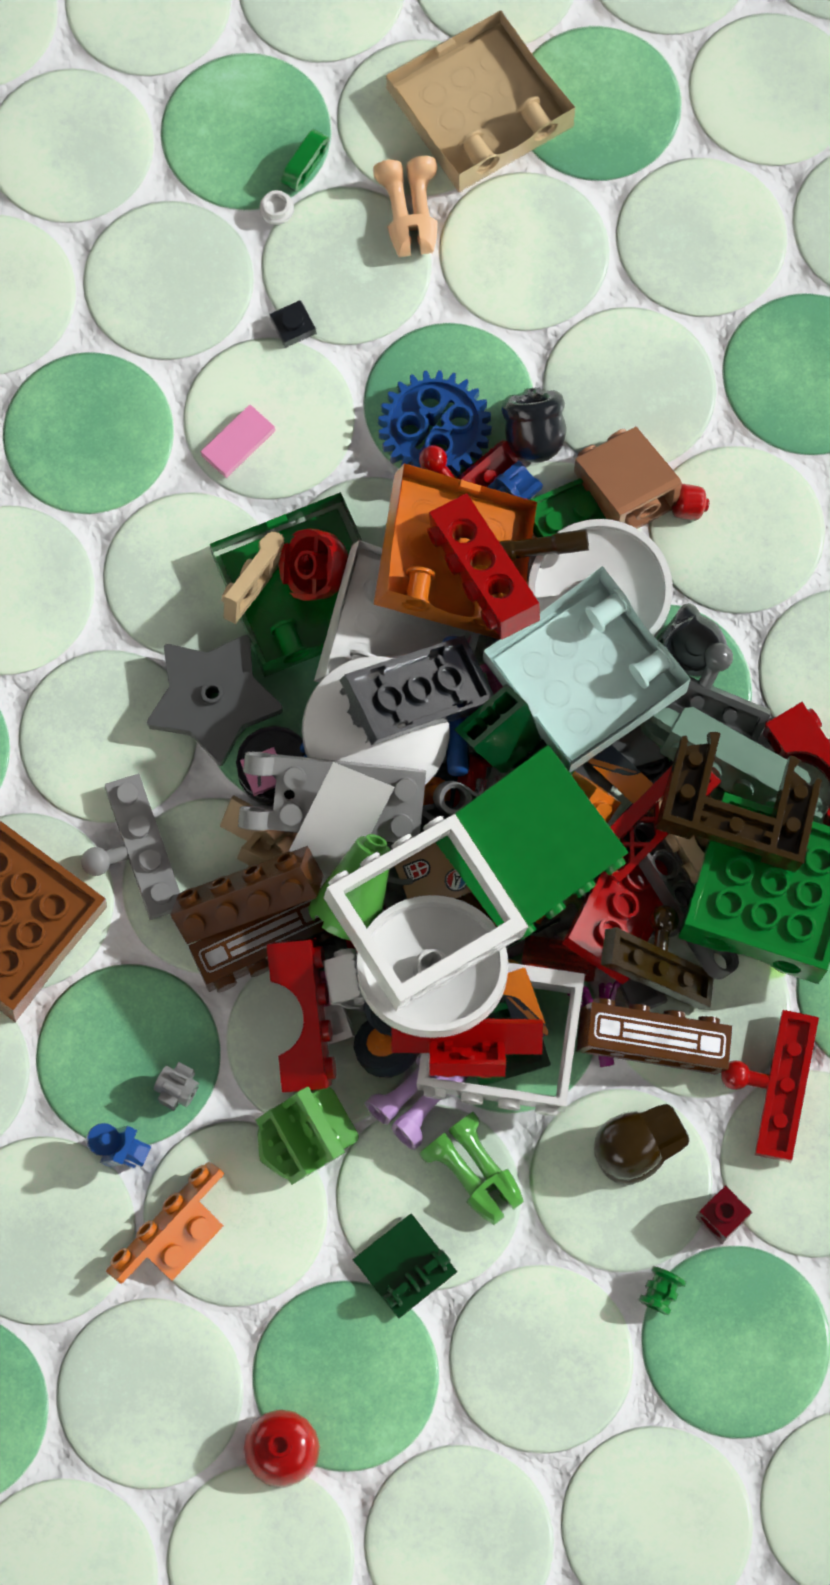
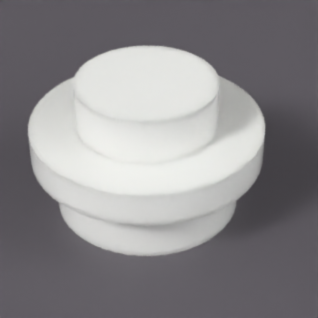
(276, 207)

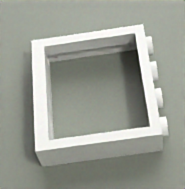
(404, 993)
(511, 1099)

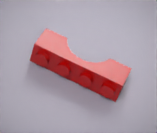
(799, 735)
(297, 968)

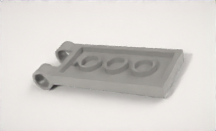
(305, 776)

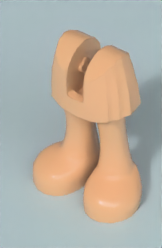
(391, 176)

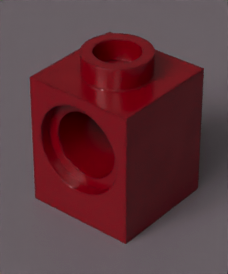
(723, 1214)

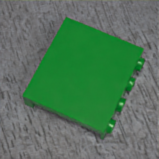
(537, 839)

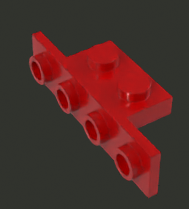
(476, 1050)

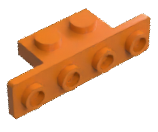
(175, 1232)

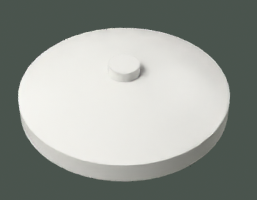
(628, 558)
(332, 736)
(418, 936)

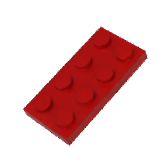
(612, 906)

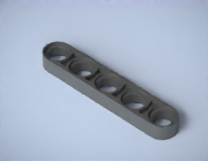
(665, 889)

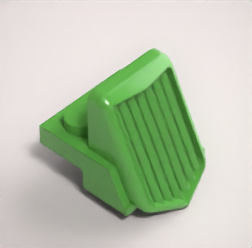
(304, 1134)

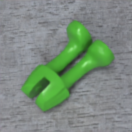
(496, 1179)

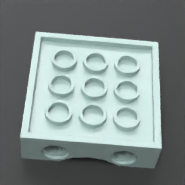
(588, 670)

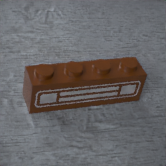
(244, 949)
(654, 1037)

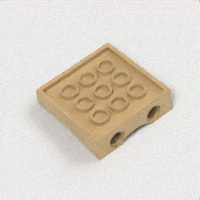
(480, 100)

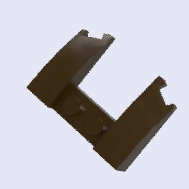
(777, 839)

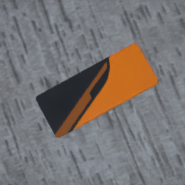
(621, 773)
(521, 997)

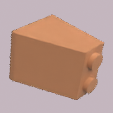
(628, 478)

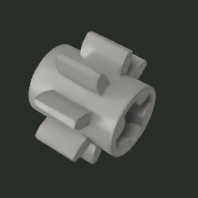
(176, 1086)

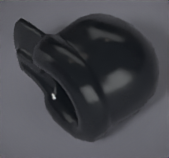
(535, 424)
(689, 637)

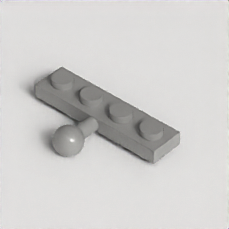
(141, 846)

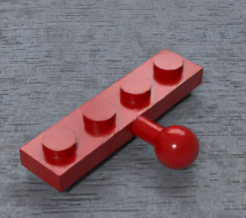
(482, 472)
(784, 1085)

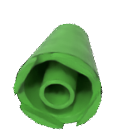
(366, 898)

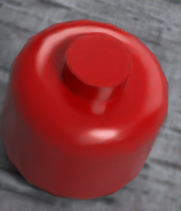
(691, 503)

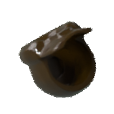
(637, 1143)

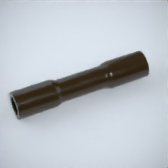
(555, 544)

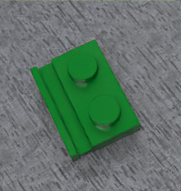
(563, 508)

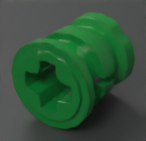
(661, 1290)

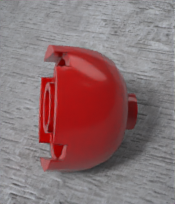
(313, 564)
(281, 1448)

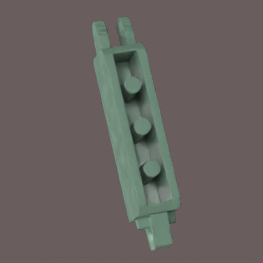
(739, 762)

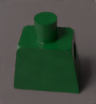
(501, 730)

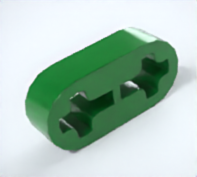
(305, 160)

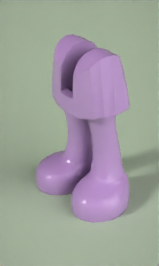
(407, 1126)

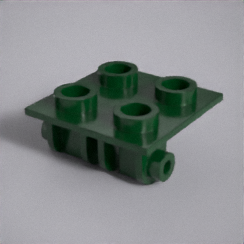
(405, 1265)

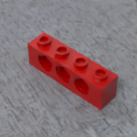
(463, 520)

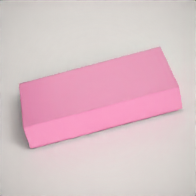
(238, 441)

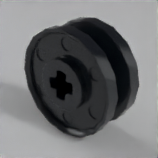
(284, 742)

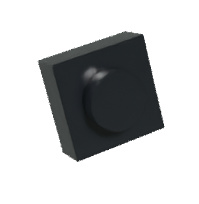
(292, 323)

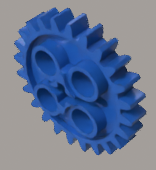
(408, 409)

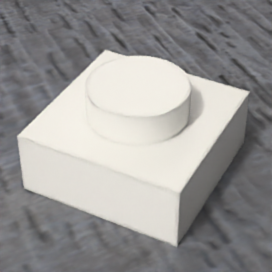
(340, 1023)

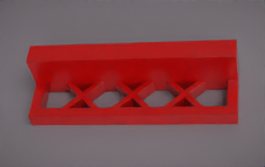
(636, 814)

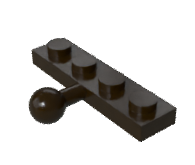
(654, 964)

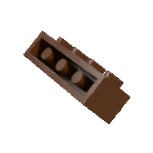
(247, 895)

